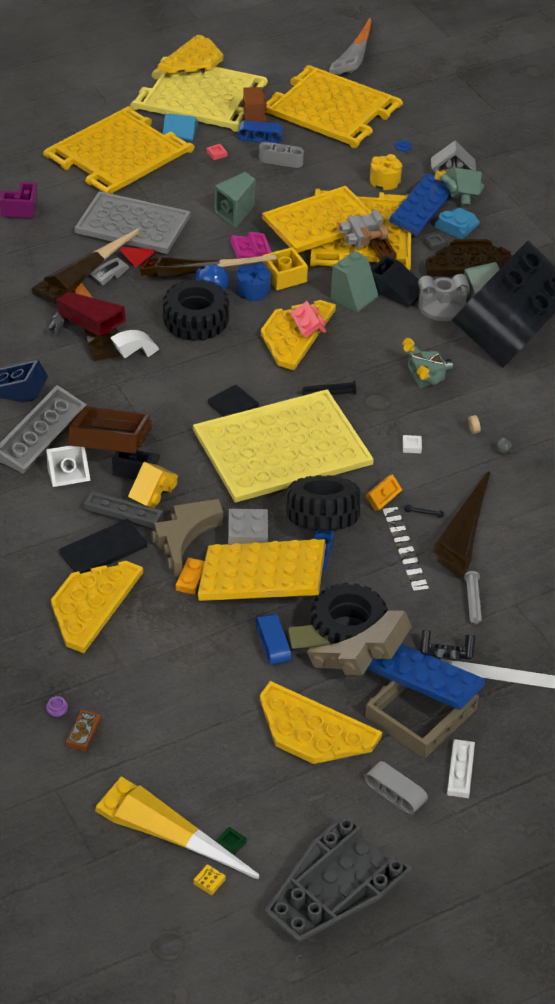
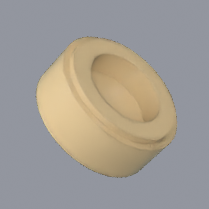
(474, 424)

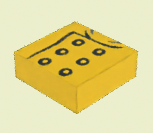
(209, 879)

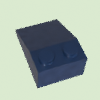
(22, 381)

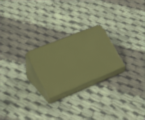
(306, 637)

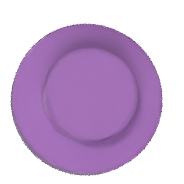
(57, 706)

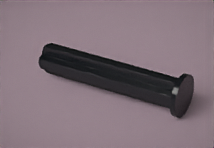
(341, 388)

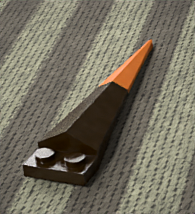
(102, 346)

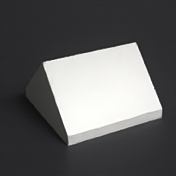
(67, 465)

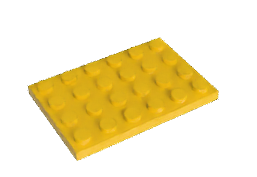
(315, 219)
(262, 570)

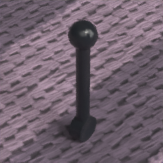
(408, 508)

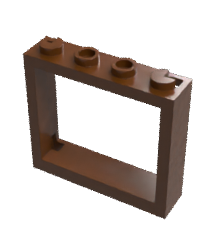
(82, 436)

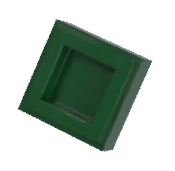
(231, 840)

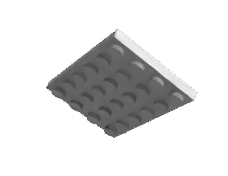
(115, 216)

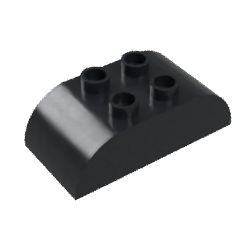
(511, 305)

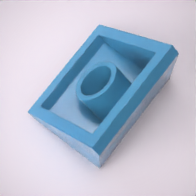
(181, 125)

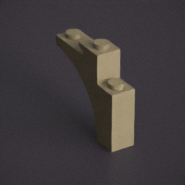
(185, 525)
(357, 653)

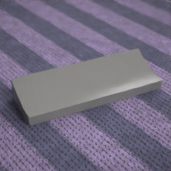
(39, 429)

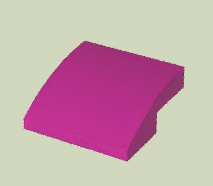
(251, 246)

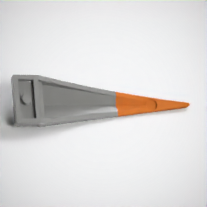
(353, 56)

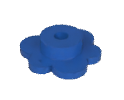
(403, 145)

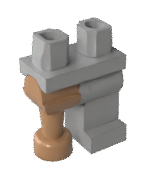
(363, 229)

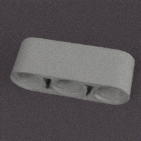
(281, 154)
(396, 787)

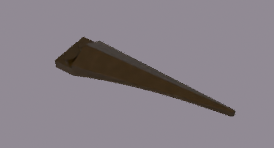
(455, 544)

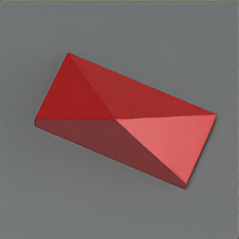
(137, 255)

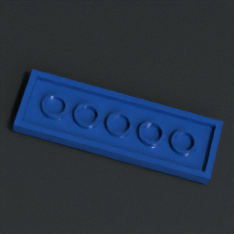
(421, 205)
(429, 676)

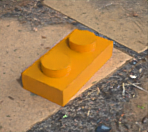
(383, 492)
(190, 576)

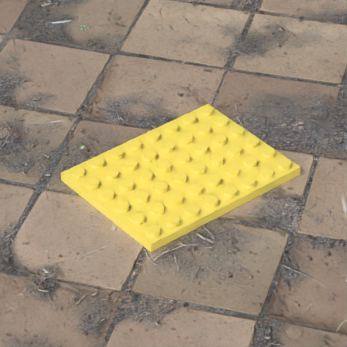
(280, 443)

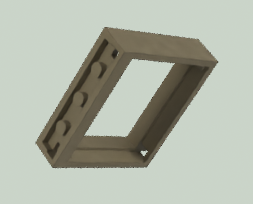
(433, 739)

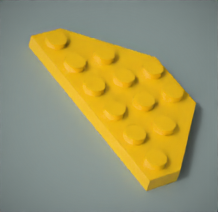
(193, 55)
(285, 338)
(89, 601)
(313, 729)

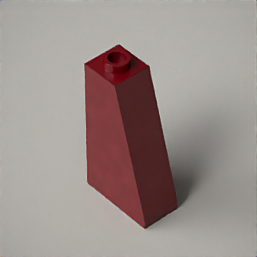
(91, 313)

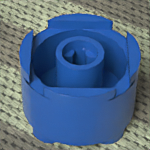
(253, 281)

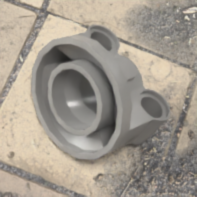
(442, 297)

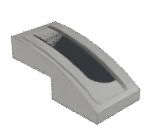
(109, 269)

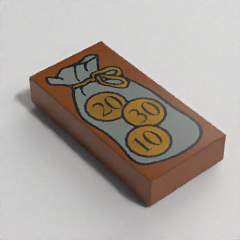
(83, 730)

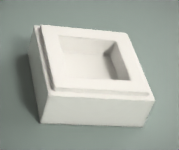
(412, 444)

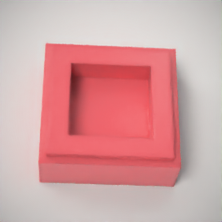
(216, 152)

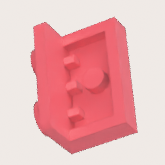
(308, 319)

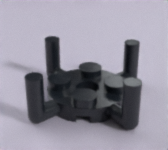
(447, 651)

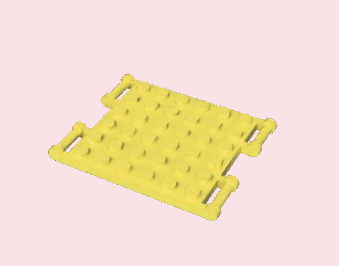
(208, 95)

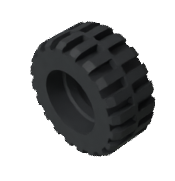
(195, 309)
(323, 503)
(346, 602)

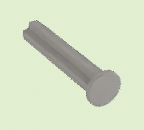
(473, 596)

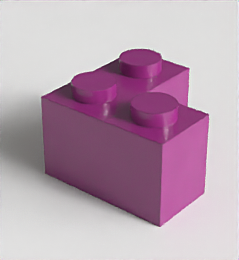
(21, 202)

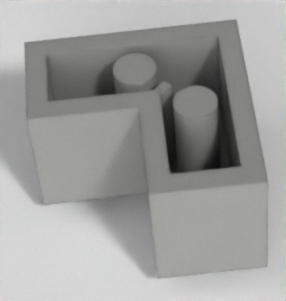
(452, 157)

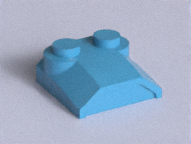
(457, 222)

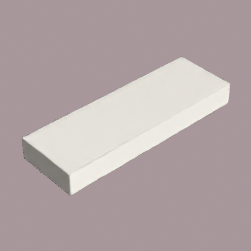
(461, 768)

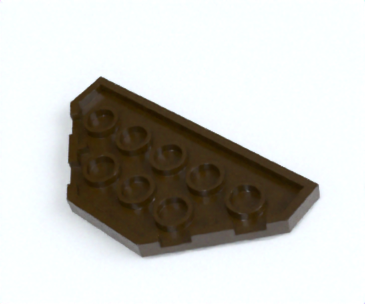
(465, 254)

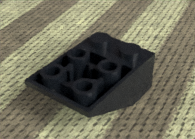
(395, 281)

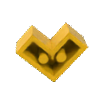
(150, 484)

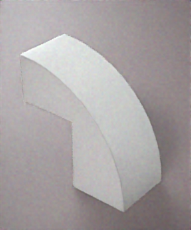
(131, 340)

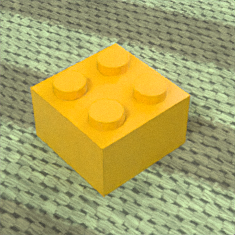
(287, 269)

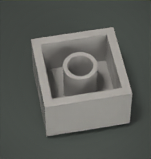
(248, 526)

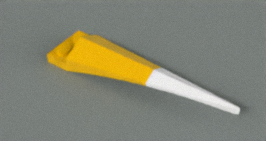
(144, 812)

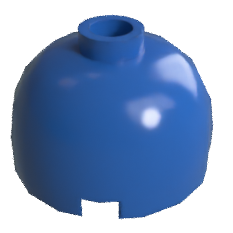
(214, 274)

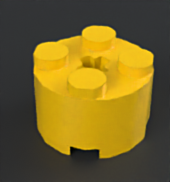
(386, 172)

